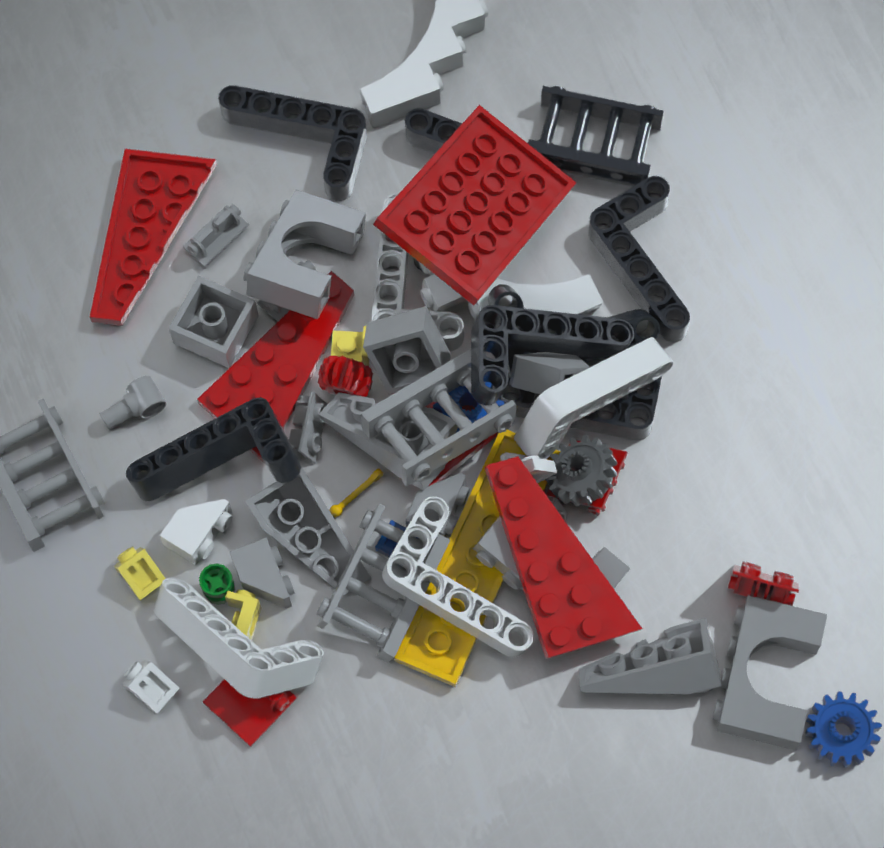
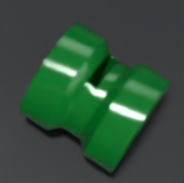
(213, 578)

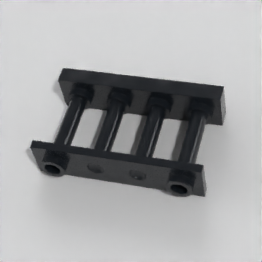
(602, 164)

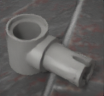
(141, 400)

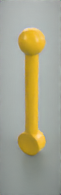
(336, 510)

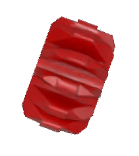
(345, 376)

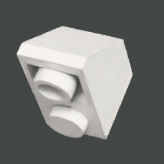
(195, 527)

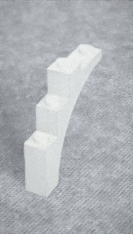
(417, 79)
(572, 297)

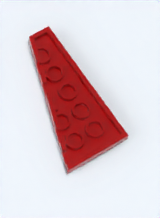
(146, 214)
(280, 361)
(561, 582)

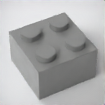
(213, 321)
(405, 348)

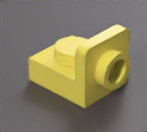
(350, 345)
(139, 571)
(250, 611)

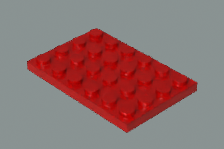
(475, 204)

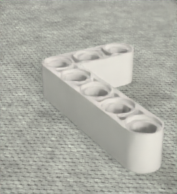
(395, 285)
(588, 392)
(447, 588)
(231, 652)

